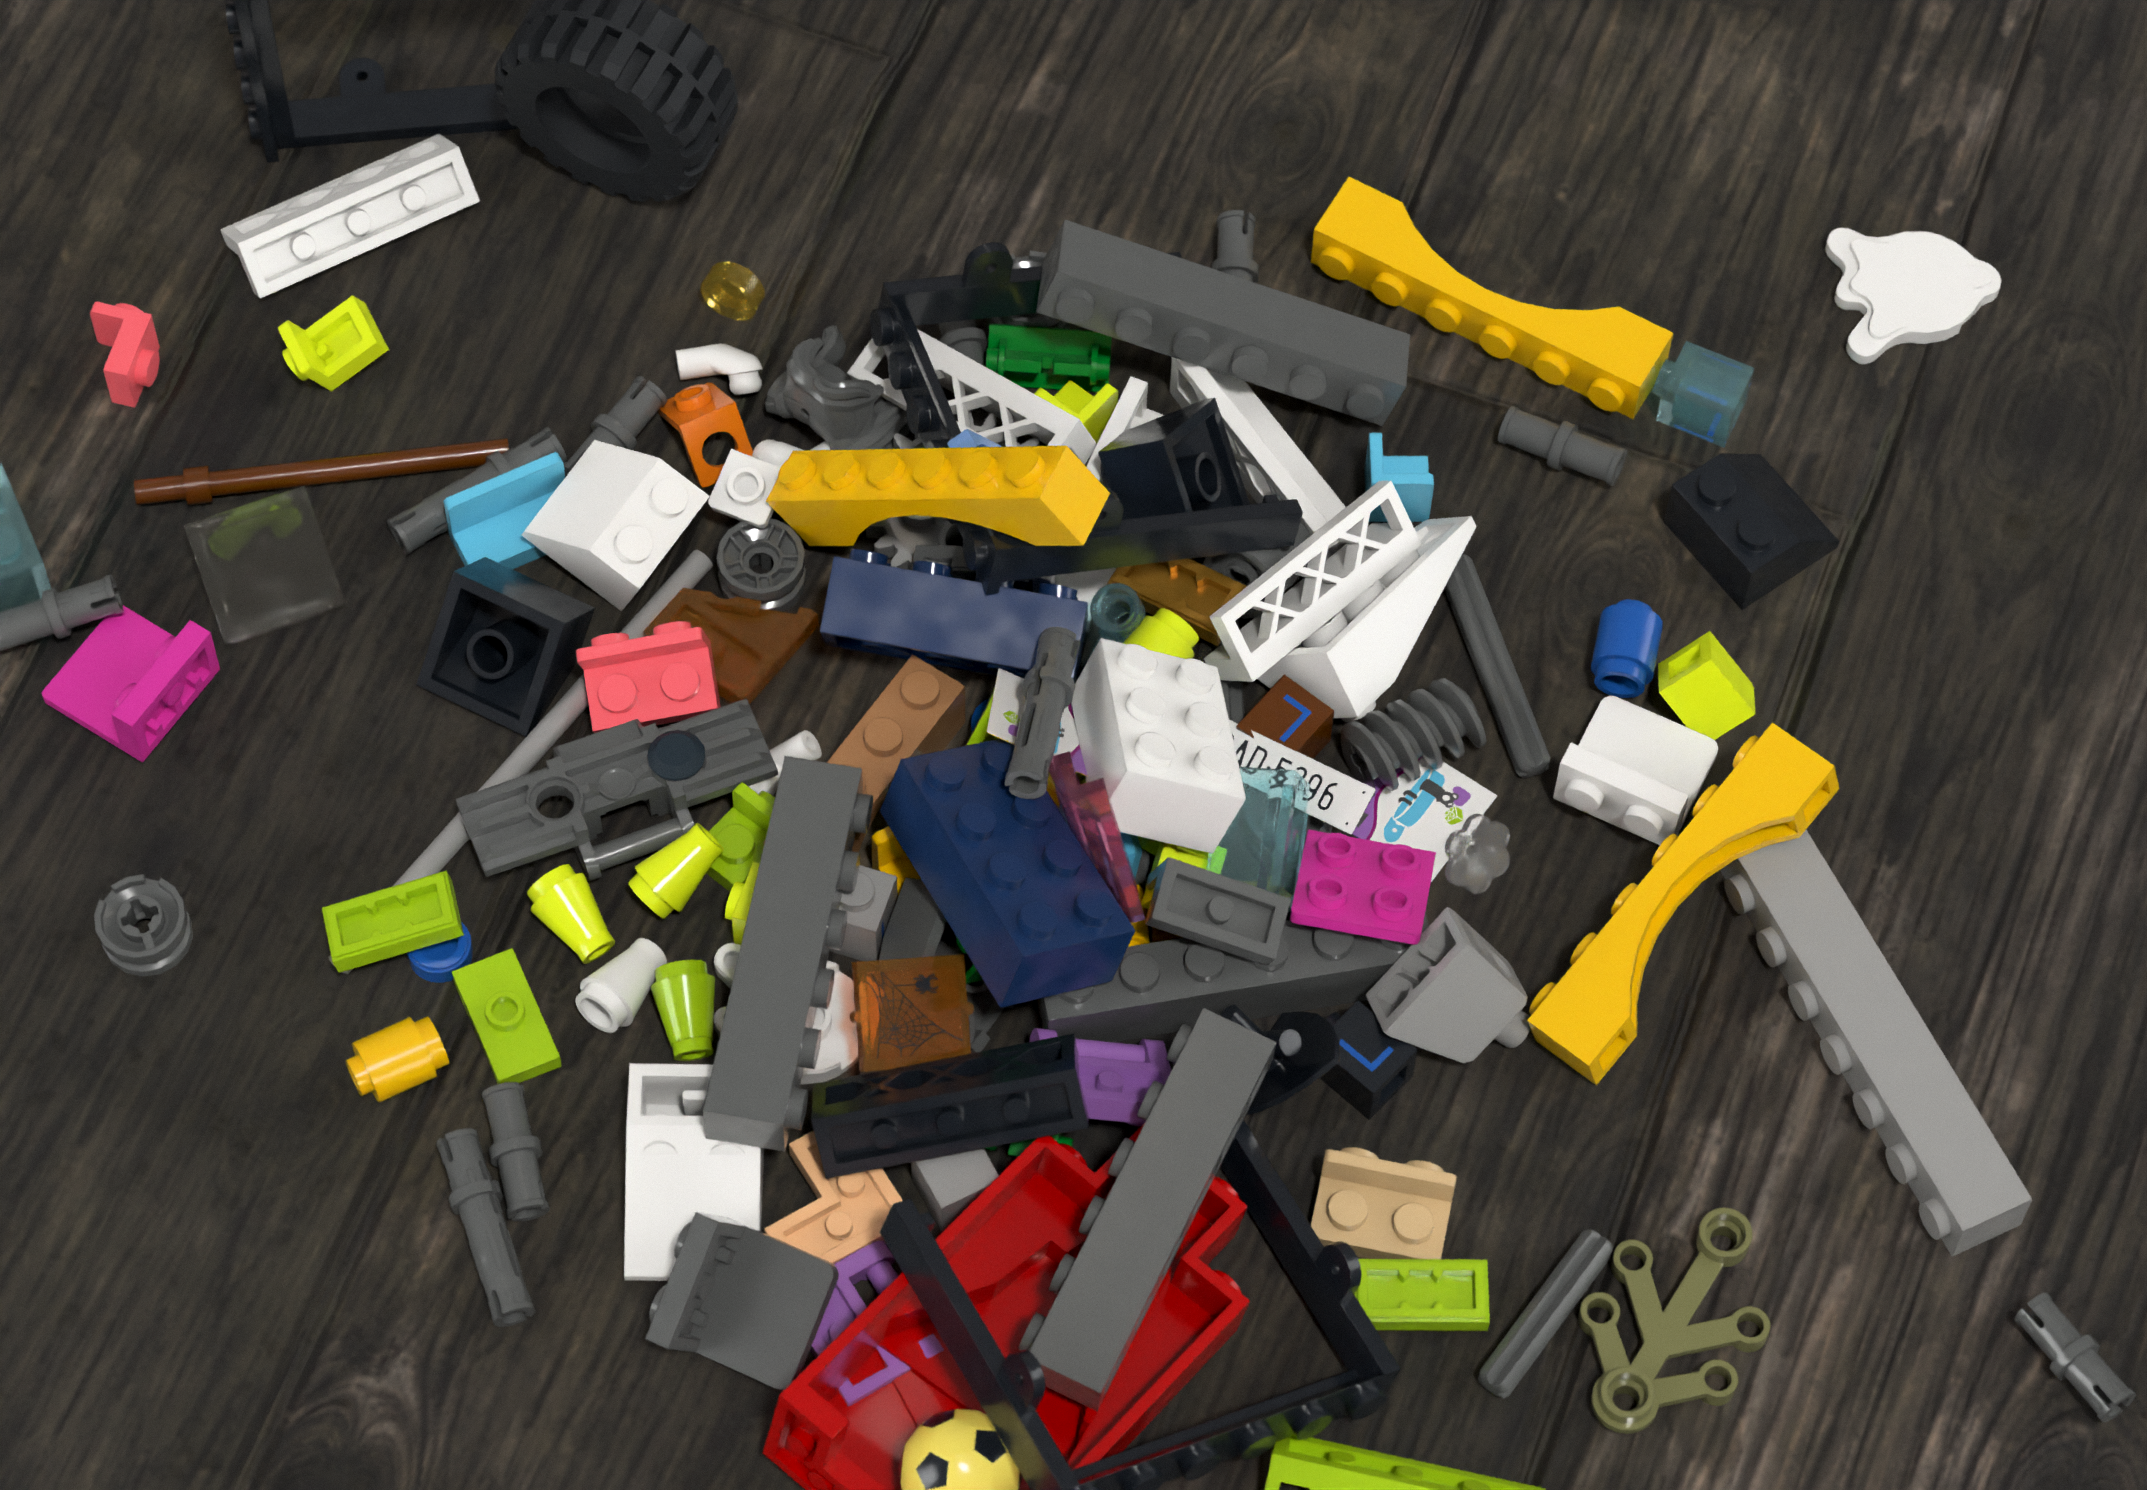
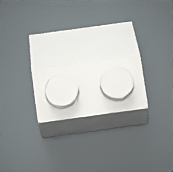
(615, 519)

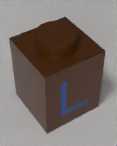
(1291, 718)

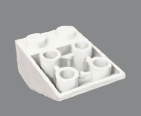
(678, 1169)

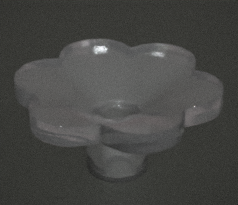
(1477, 853)

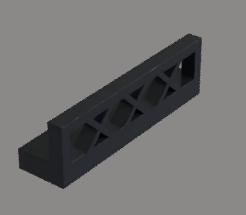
(949, 1106)

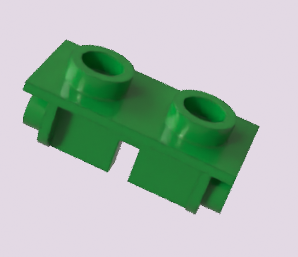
(1049, 356)

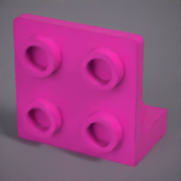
(133, 680)
(1363, 887)

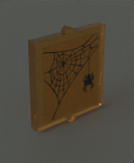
(910, 1011)

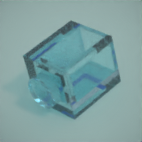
(1702, 393)

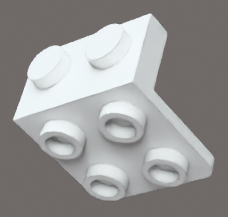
(1635, 770)

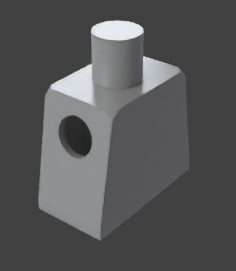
(1451, 993)

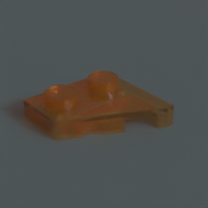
(744, 638)

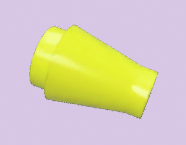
(674, 872)
(570, 911)

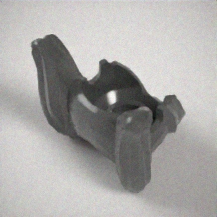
(830, 402)

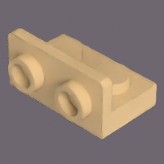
(1383, 1205)

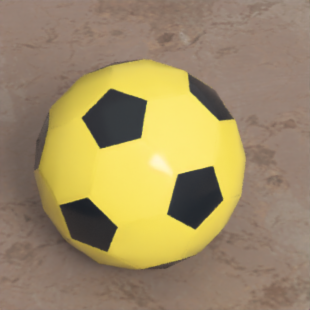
(957, 1453)

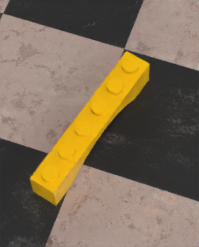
(1595, 352)
(1019, 491)
(1764, 801)

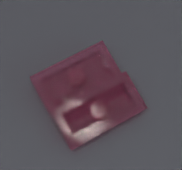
(1094, 824)

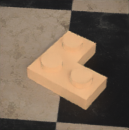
(844, 1215)

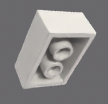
(1160, 743)

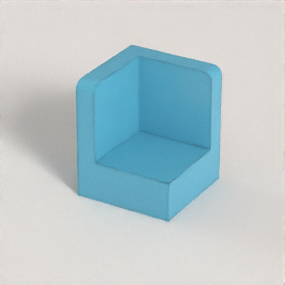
(1408, 474)

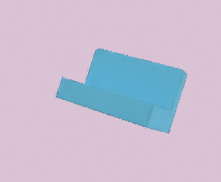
(496, 512)

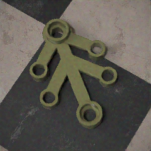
(1667, 1332)

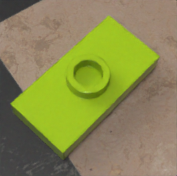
(392, 921)
(506, 1018)
(1425, 1294)

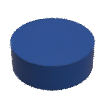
(438, 960)

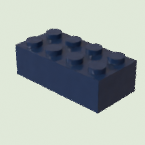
(943, 617)
(1006, 874)

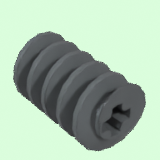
(1411, 732)

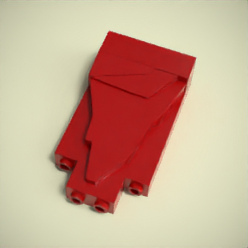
(1005, 1260)

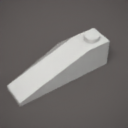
(1368, 641)

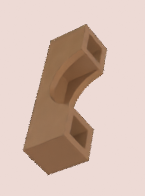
(909, 719)

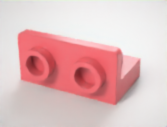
(649, 677)

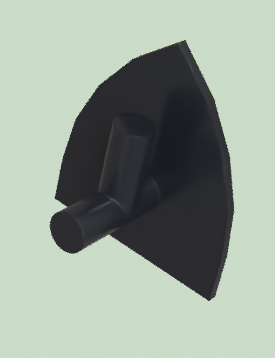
(1302, 1054)

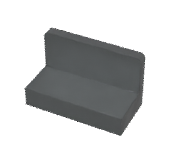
(1216, 910)

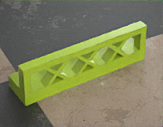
(1338, 1466)

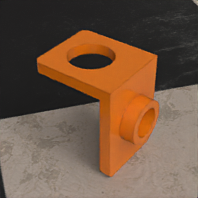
(697, 415)

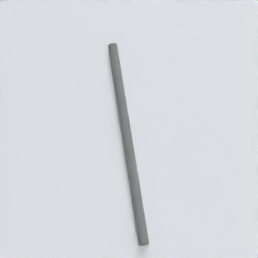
(552, 725)

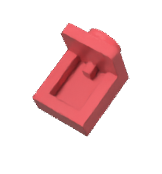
(134, 349)

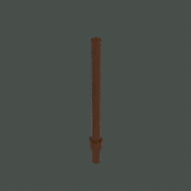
(200, 484)

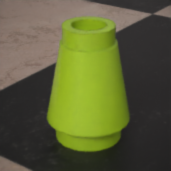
(686, 1006)

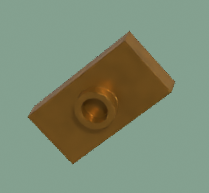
(1183, 588)

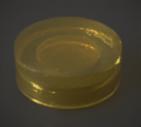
(732, 291)

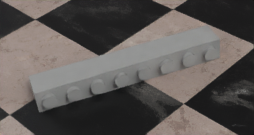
(1877, 1043)

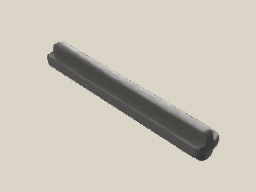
(1496, 670)

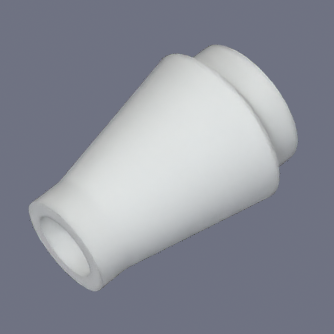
(619, 987)

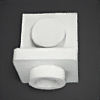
(744, 489)

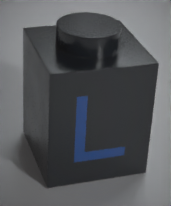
(1370, 1062)

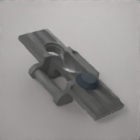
(610, 770)

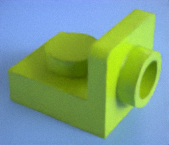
(741, 835)

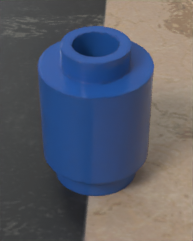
(1626, 648)

